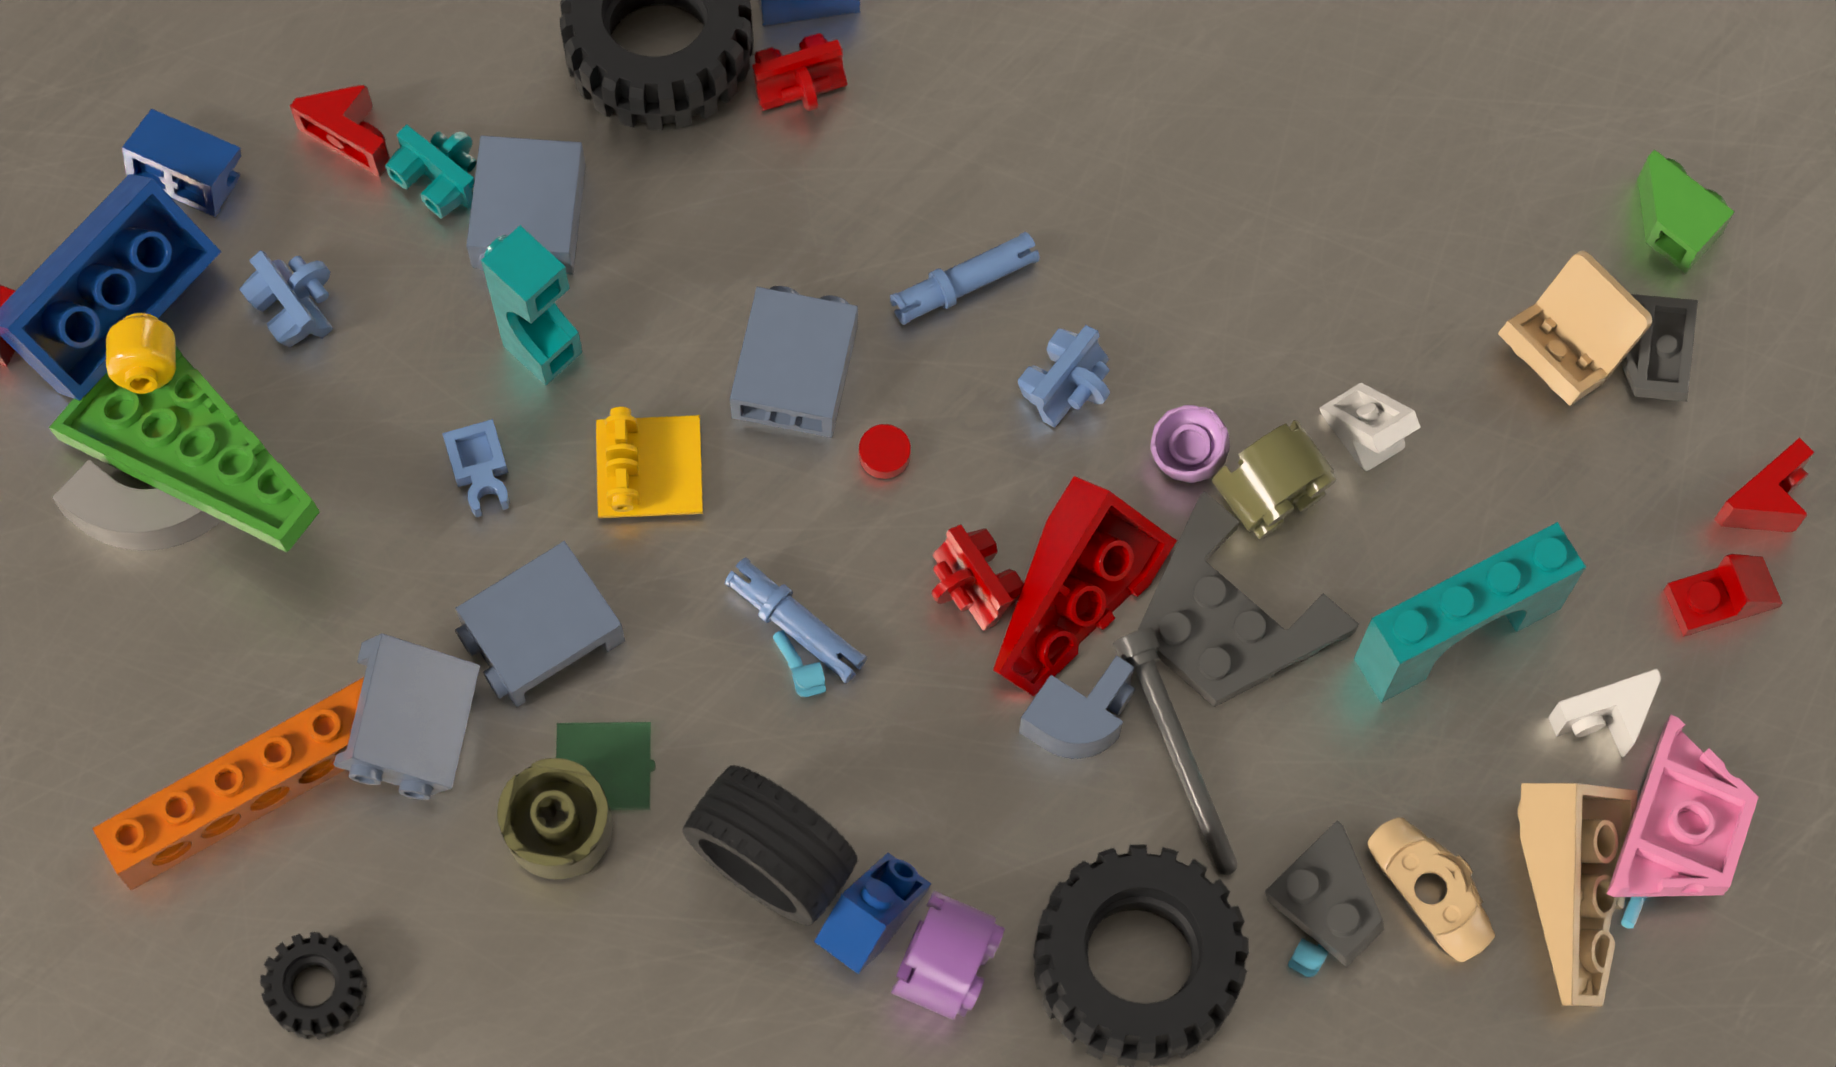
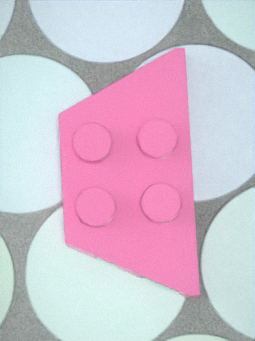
(1684, 824)

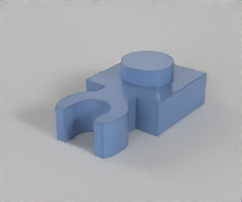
(477, 460)

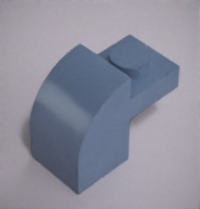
(1076, 724)

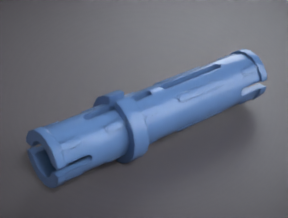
(948, 285)
(793, 618)

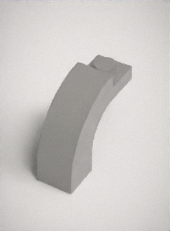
(129, 515)

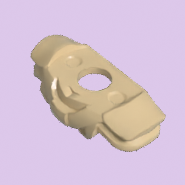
(1456, 921)

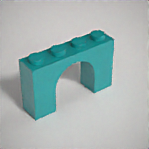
(1518, 582)

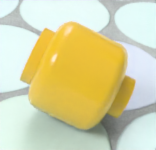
(140, 353)

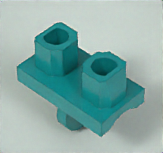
(442, 161)

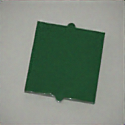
(615, 755)

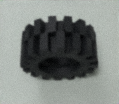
(295, 958)

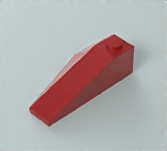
(1082, 571)

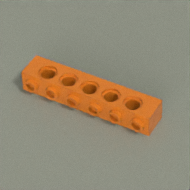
(230, 791)

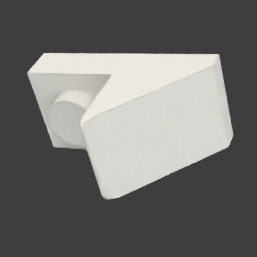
(1370, 424)
(1619, 704)

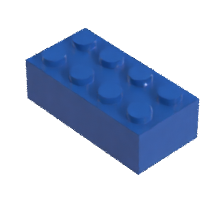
(120, 261)

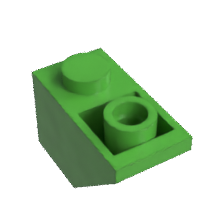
(1678, 212)

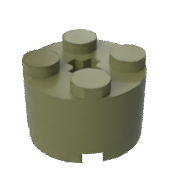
(1274, 477)
(536, 795)

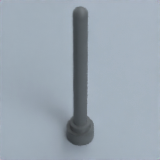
(1140, 651)

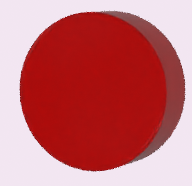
(884, 451)

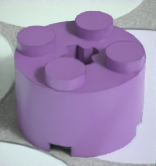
(946, 956)

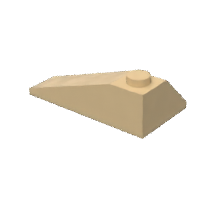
(1571, 851)

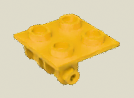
(648, 465)

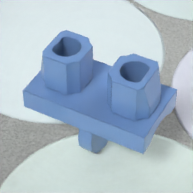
(276, 282)
(1073, 377)

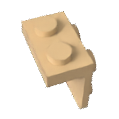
(1578, 328)

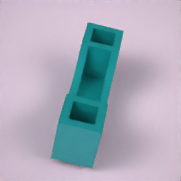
(523, 289)

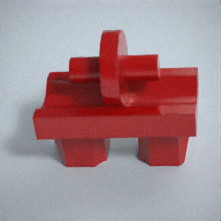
(799, 74)
(970, 579)

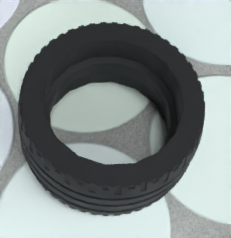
(770, 844)

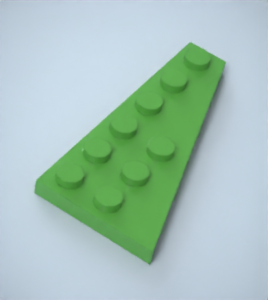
(192, 449)

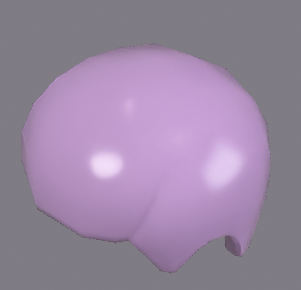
(1190, 443)

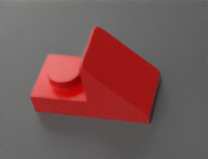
(339, 123)
(1765, 499)
(1723, 595)

